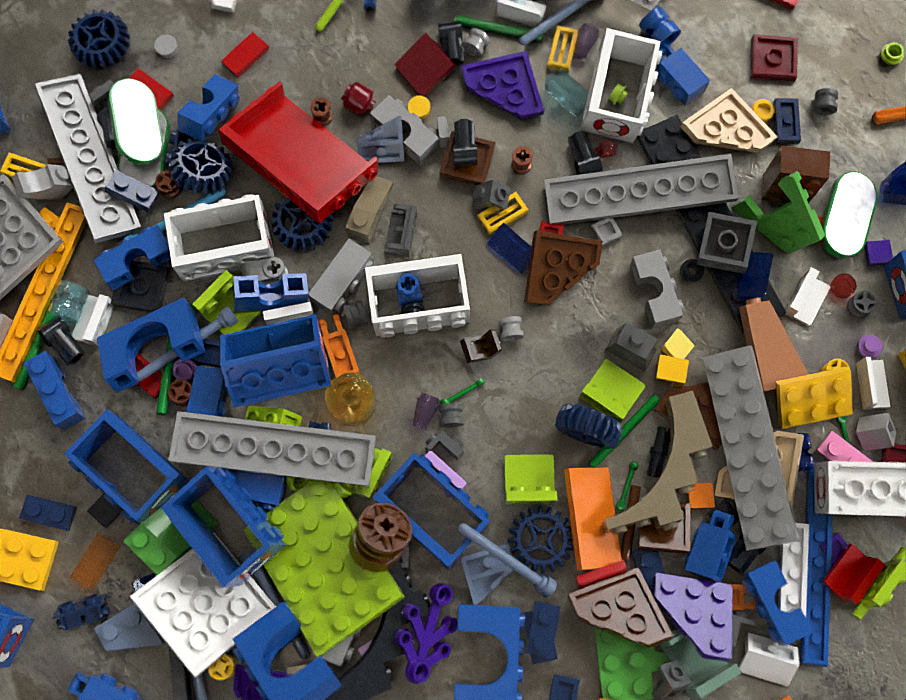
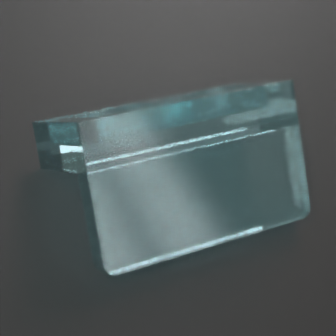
(567, 92)

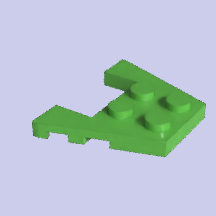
(790, 225)

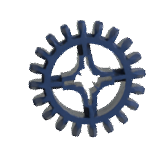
(100, 47)
(185, 165)
(294, 236)
(588, 426)
(533, 530)

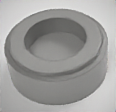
(166, 46)

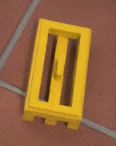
(559, 65)
(7, 164)
(486, 223)

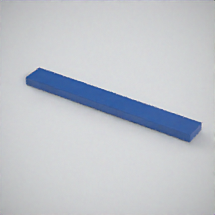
(815, 646)

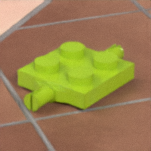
(880, 591)

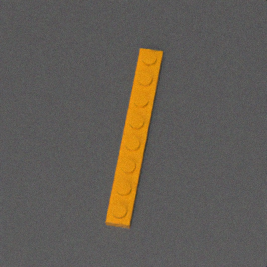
(40, 293)

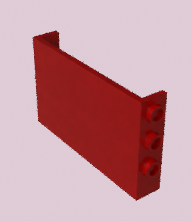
(297, 154)

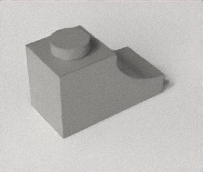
(45, 183)

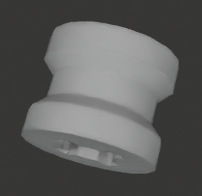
(476, 42)
(511, 328)

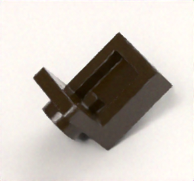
(481, 346)

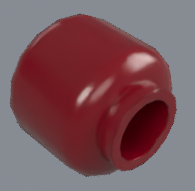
(358, 98)

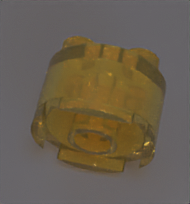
(343, 388)

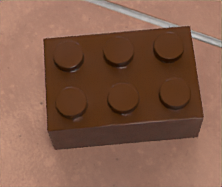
(811, 165)

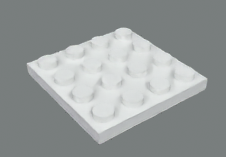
(197, 612)

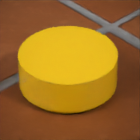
(419, 106)
(764, 110)

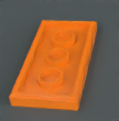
(589, 505)

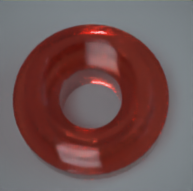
(606, 149)

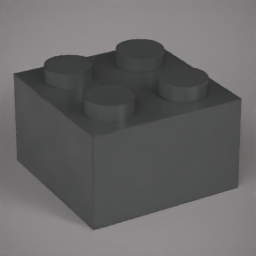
(727, 243)

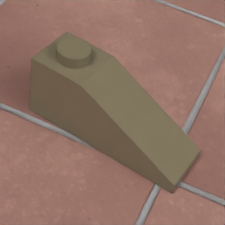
(368, 210)

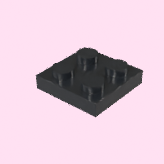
(145, 290)

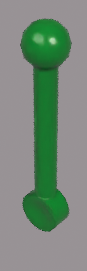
(478, 383)
(841, 420)
(621, 505)

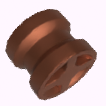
(163, 181)
(177, 390)

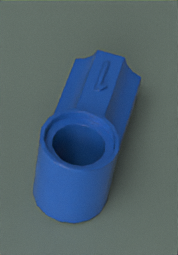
(408, 289)

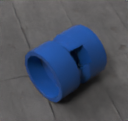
(658, 27)

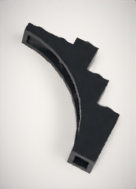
(369, 675)

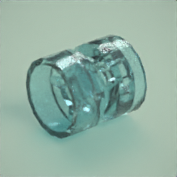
(65, 309)

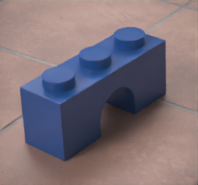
(217, 100)
(115, 263)
(253, 295)
(57, 399)
(783, 626)

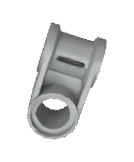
(265, 270)

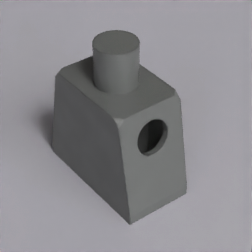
(633, 345)

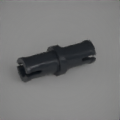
(659, 452)

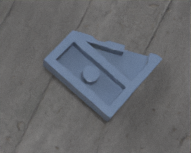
(383, 142)
(484, 572)
(128, 631)

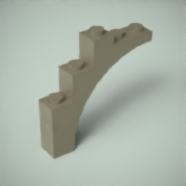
(661, 504)

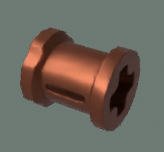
(324, 106)
(527, 156)

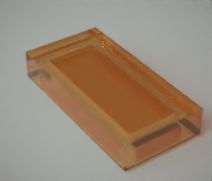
(95, 561)

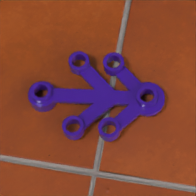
(426, 635)

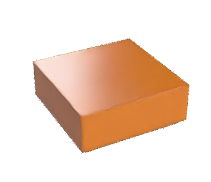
(702, 496)

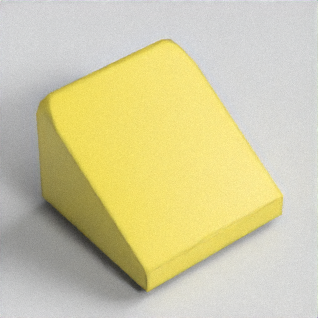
(678, 345)

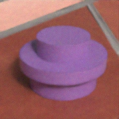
(870, 346)
(184, 370)

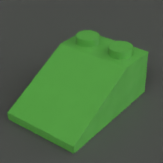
(159, 540)

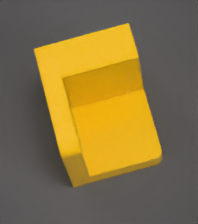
(672, 370)

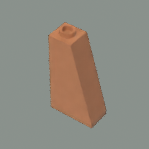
(771, 344)

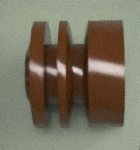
(380, 537)

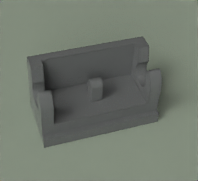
(401, 230)

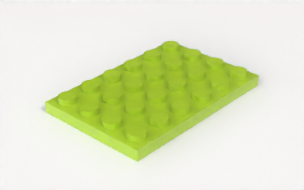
(315, 568)

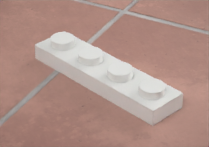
(794, 569)

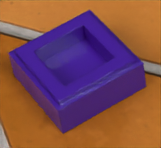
(878, 252)
(838, 547)

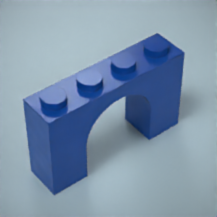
(122, 344)
(505, 625)
(260, 644)

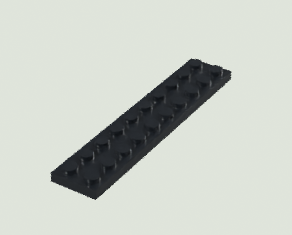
(670, 143)

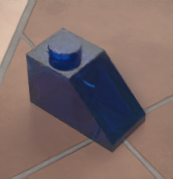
(894, 186)

